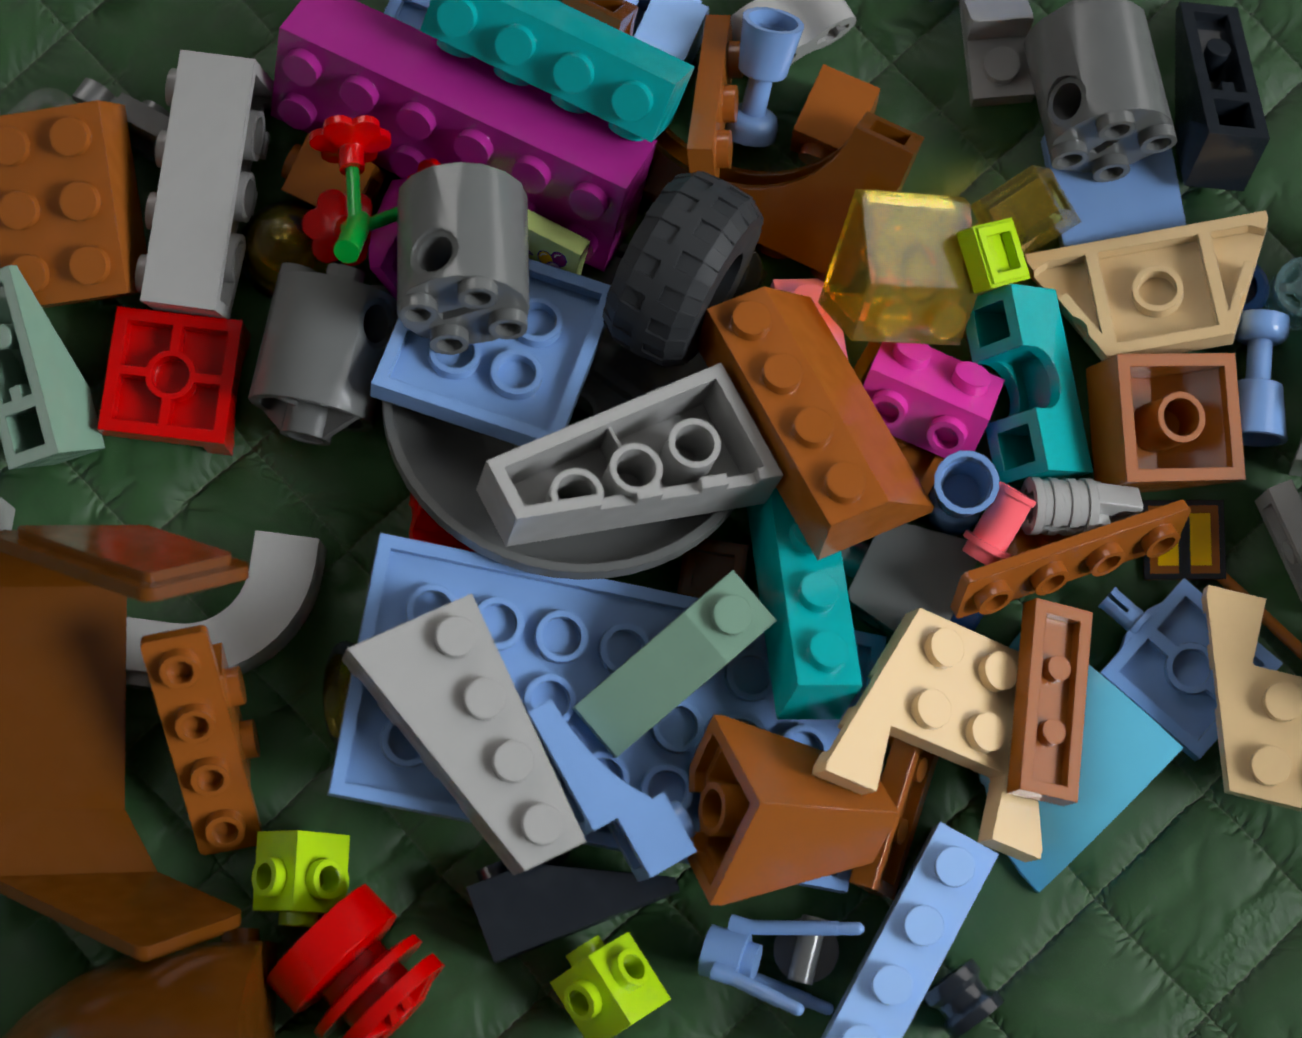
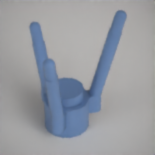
(734, 959)

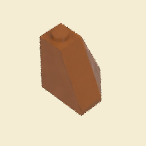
(773, 820)

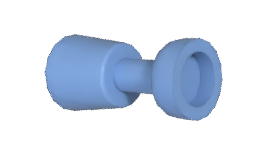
(765, 57)
(1259, 396)
(961, 491)

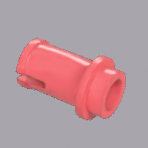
(998, 525)

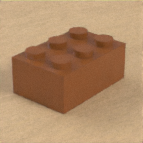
(70, 202)

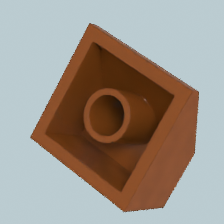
(1165, 420)

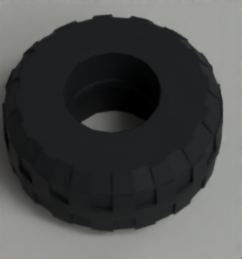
(680, 264)

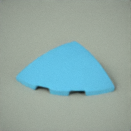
(1118, 760)

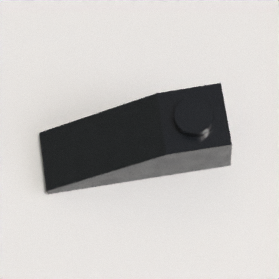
(1216, 99)
(554, 903)

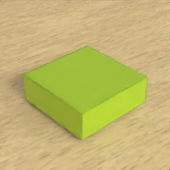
(993, 255)

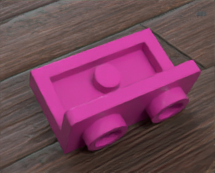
(932, 397)

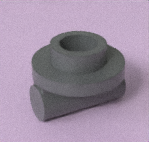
(806, 957)

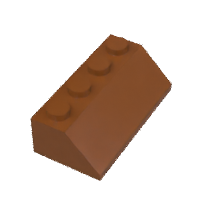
(834, 450)

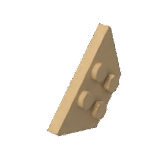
(1157, 287)

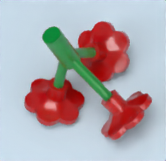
(342, 222)

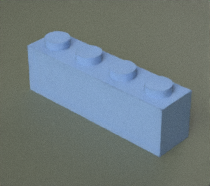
(913, 937)

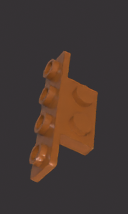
(1049, 561)
(206, 735)

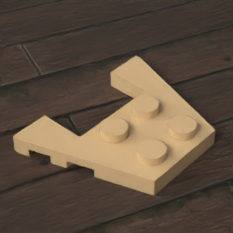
(951, 698)
(1256, 706)

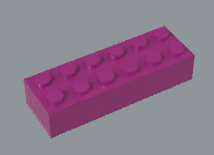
(456, 109)

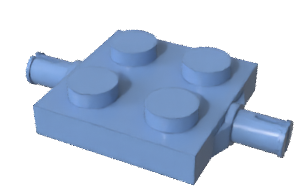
(1167, 664)

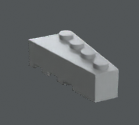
(204, 183)
(635, 464)
(467, 722)

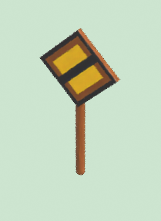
(1203, 557)

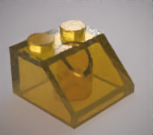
(901, 269)

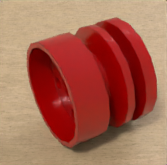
(354, 970)

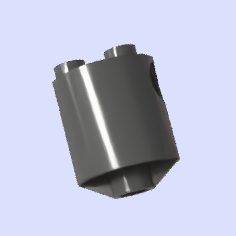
(1098, 87)
(462, 256)
(322, 352)

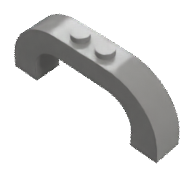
(261, 619)

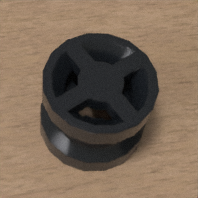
(962, 999)

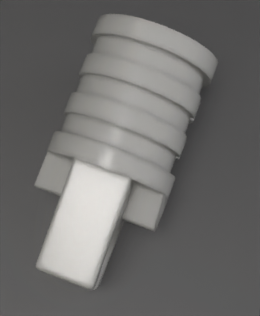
(1076, 505)

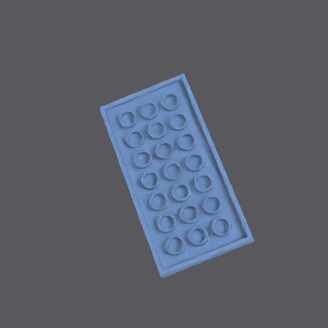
(557, 646)

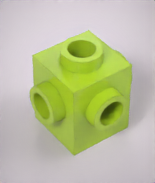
(300, 874)
(608, 987)

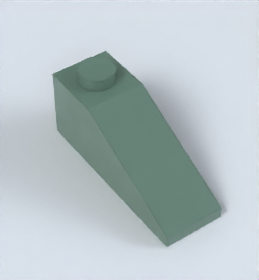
(43, 396)
(674, 664)

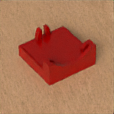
(173, 378)

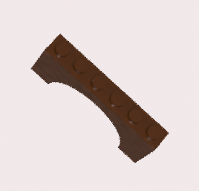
(801, 205)

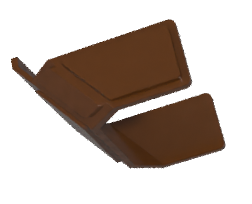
(64, 731)

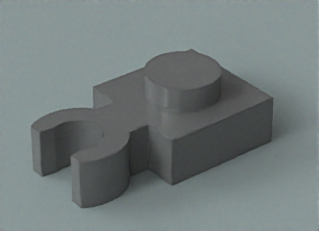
(143, 117)

